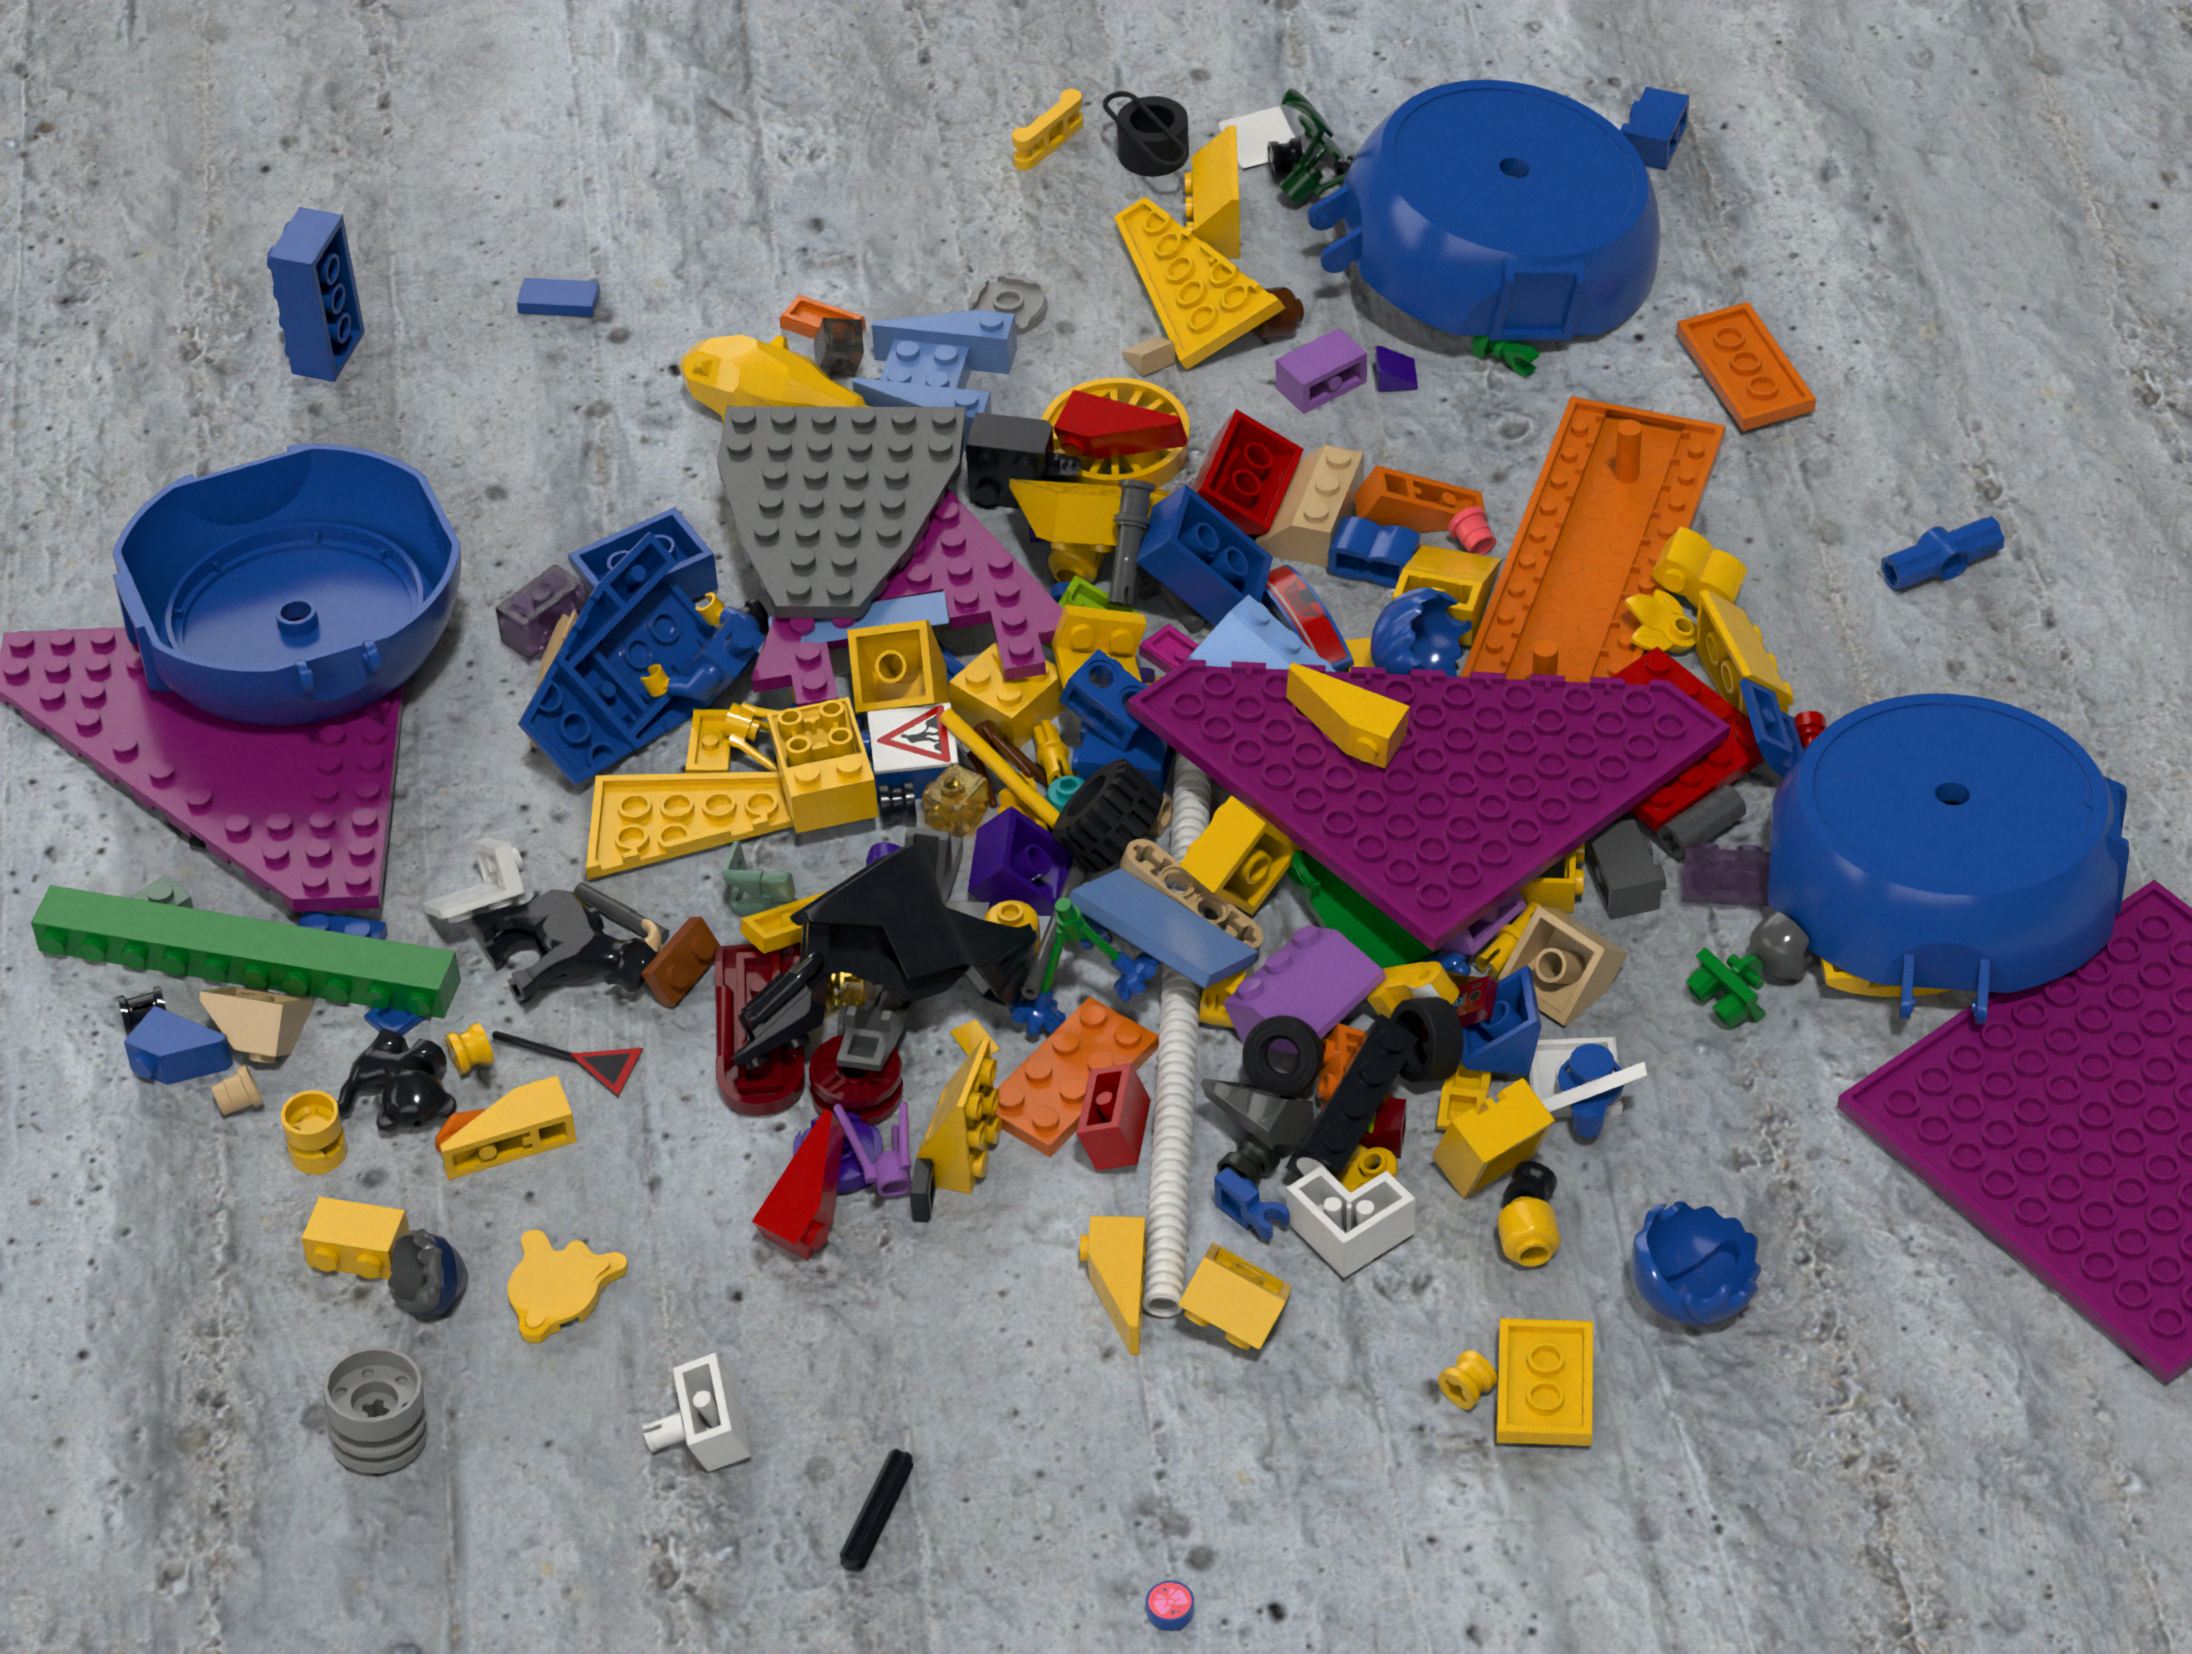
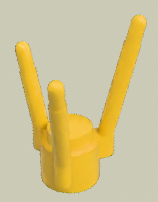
(744, 723)

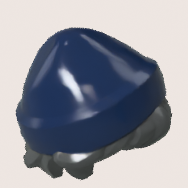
(426, 1273)

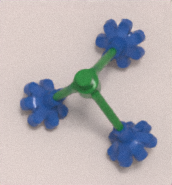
(1072, 928)

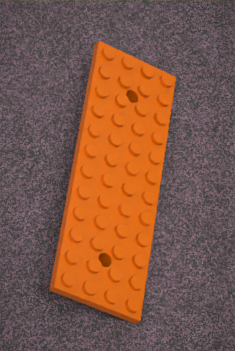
(1591, 540)

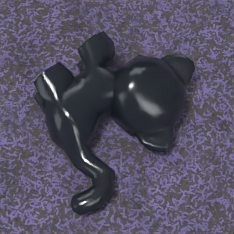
(410, 1082)

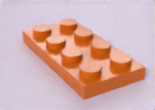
(1745, 366)
(1047, 1091)

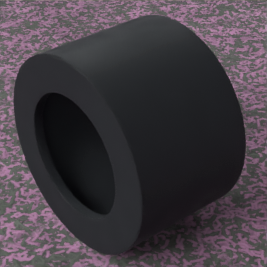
(1172, 116)

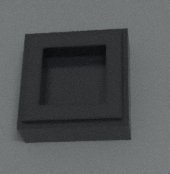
(923, 1190)

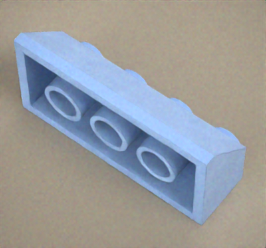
(1254, 635)

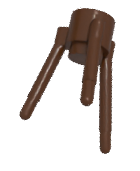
(1005, 748)

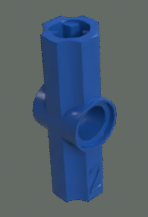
(1942, 553)

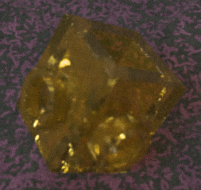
(955, 800)

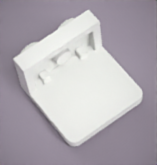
(501, 877)

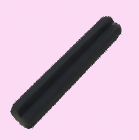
(876, 1510)

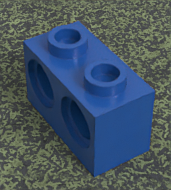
(1105, 706)

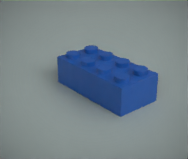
(316, 294)

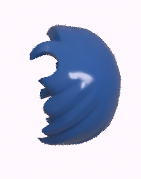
(1418, 634)
(1694, 1264)

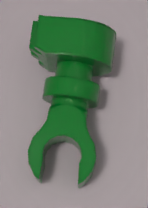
(1515, 354)

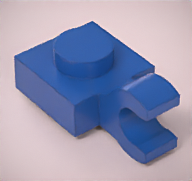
(1242, 1203)

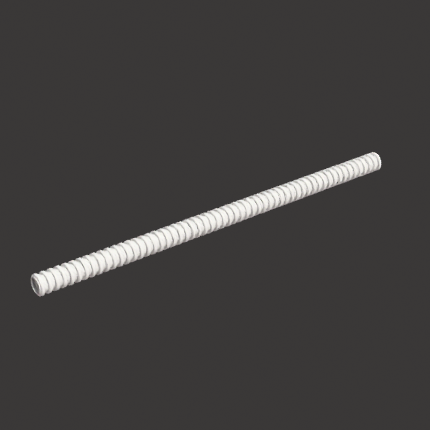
(1175, 1079)

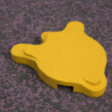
(558, 1285)

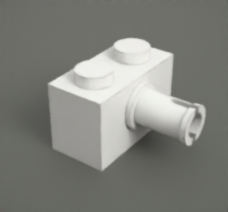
(708, 1415)

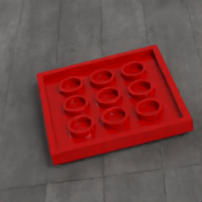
(1713, 770)

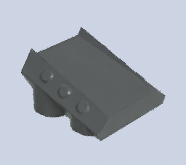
(1262, 1112)

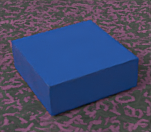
(393, 1020)

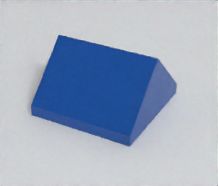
(1511, 1035)

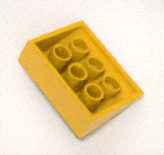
(1074, 512)

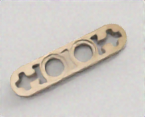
(1196, 893)

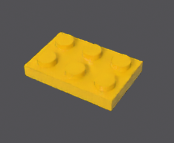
(1545, 1382)

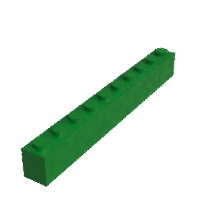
(246, 951)

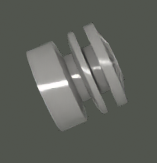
(375, 1409)

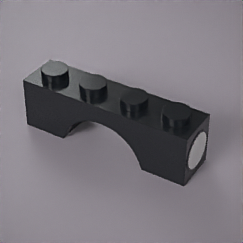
(1355, 1099)

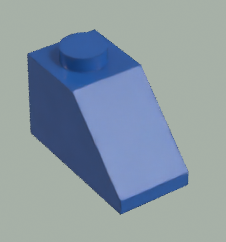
(175, 1048)

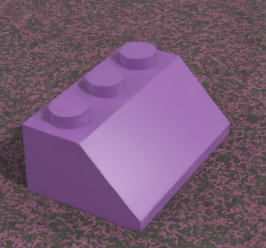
(1311, 978)

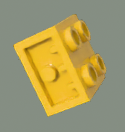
(1088, 629)

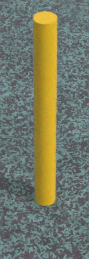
(1000, 767)

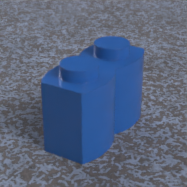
(1371, 551)

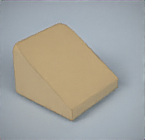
(1150, 355)

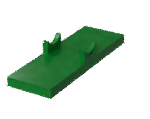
(1345, 910)

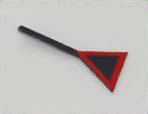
(608, 1067)

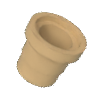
(237, 1092)

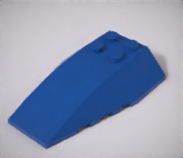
(592, 697)

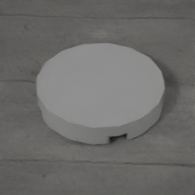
(1014, 296)

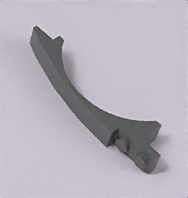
(880, 1021)

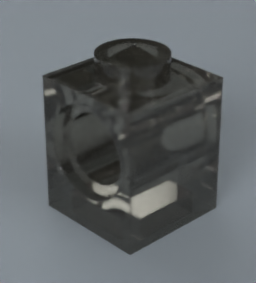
(839, 346)

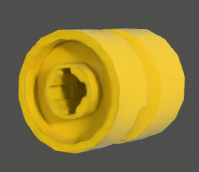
(314, 1132)

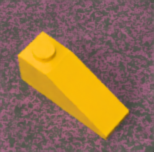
(1351, 716)
(514, 1127)
(1117, 1271)

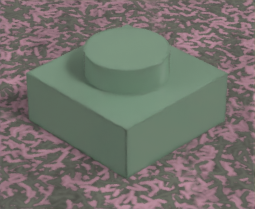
(165, 891)

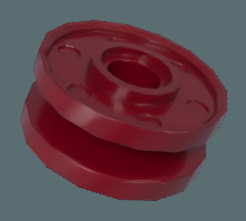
(859, 1091)

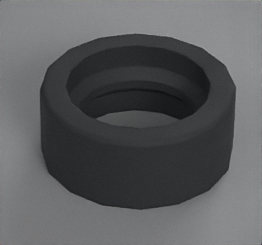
(1444, 1038)

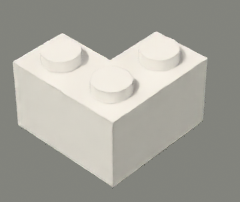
(1354, 1225)

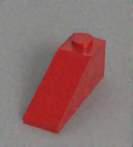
(1112, 428)
(804, 1197)

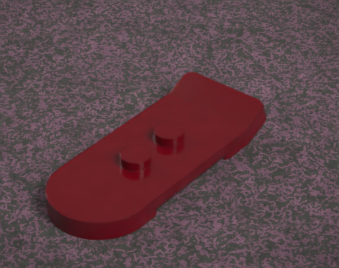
(739, 977)

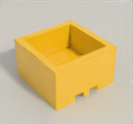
(1493, 1139)

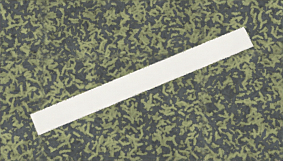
(1595, 1087)

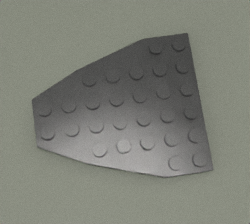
(835, 496)

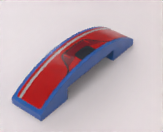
(1306, 615)

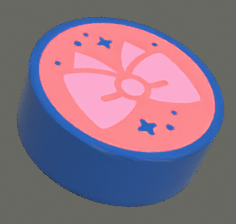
(1170, 1605)

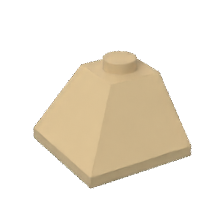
(257, 1020)

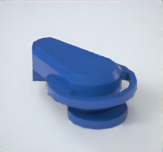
(1586, 1065)

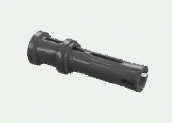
(1131, 522)

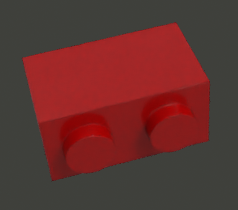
(1113, 1116)

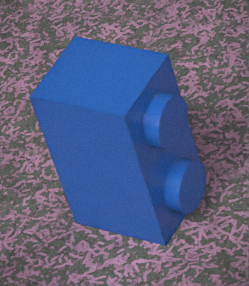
(1657, 125)

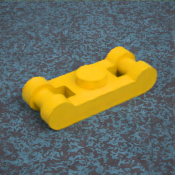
(1048, 131)

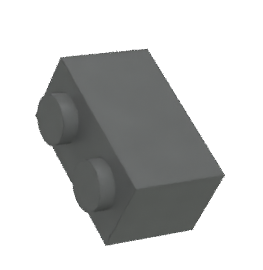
(1624, 870)

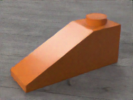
(1412, 500)

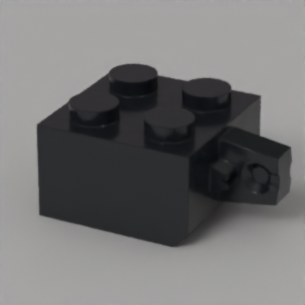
(1013, 449)

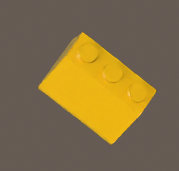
(1215, 194)
(1735, 650)

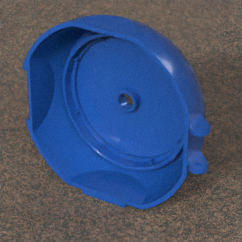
(1492, 252)
(306, 534)
(1939, 892)

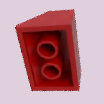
(1247, 473)

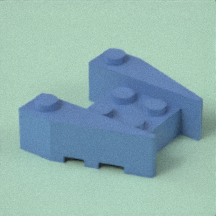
(933, 359)

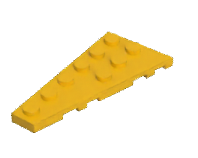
(1192, 286)
(671, 815)

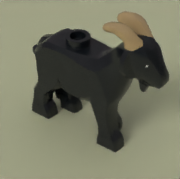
(568, 940)

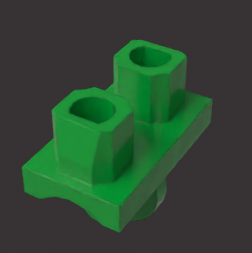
(1739, 998)

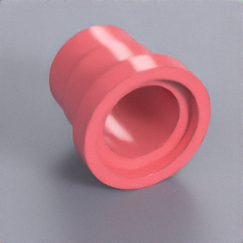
(1472, 530)

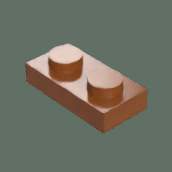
(681, 961)

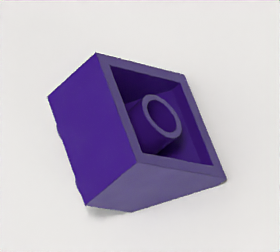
(1018, 863)

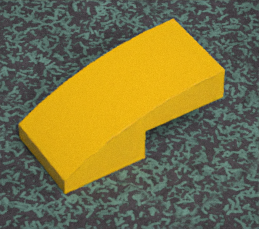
(1462, 1092)

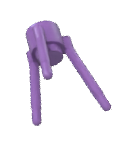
(891, 1167)

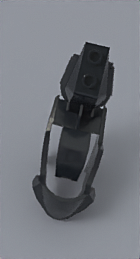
(889, 932)

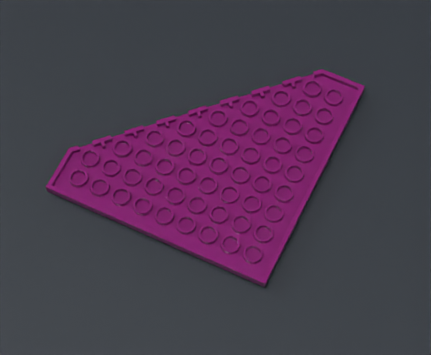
(1474, 799)
(284, 803)
(2070, 1127)

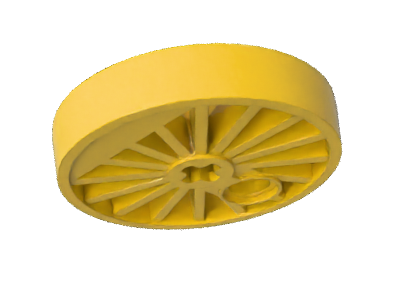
(1153, 466)

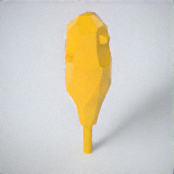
(758, 374)

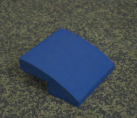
(1772, 728)

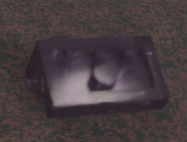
(1726, 875)

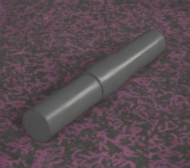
(615, 910)

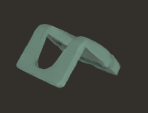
(765, 888)

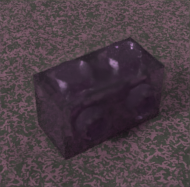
(532, 613)

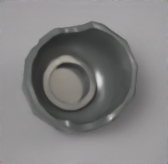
(1780, 946)

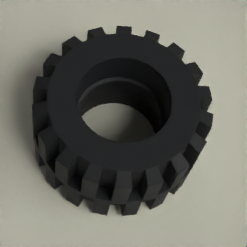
(1107, 815)

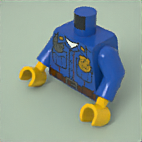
(717, 660)

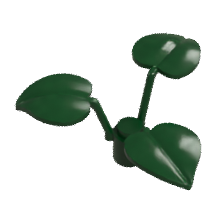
(1305, 175)

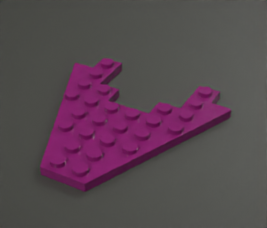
(979, 587)

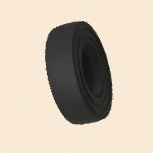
(1308, 1047)

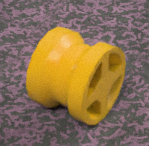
(469, 1048)
(1467, 1379)

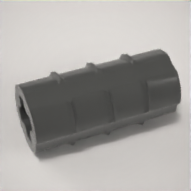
(1702, 821)

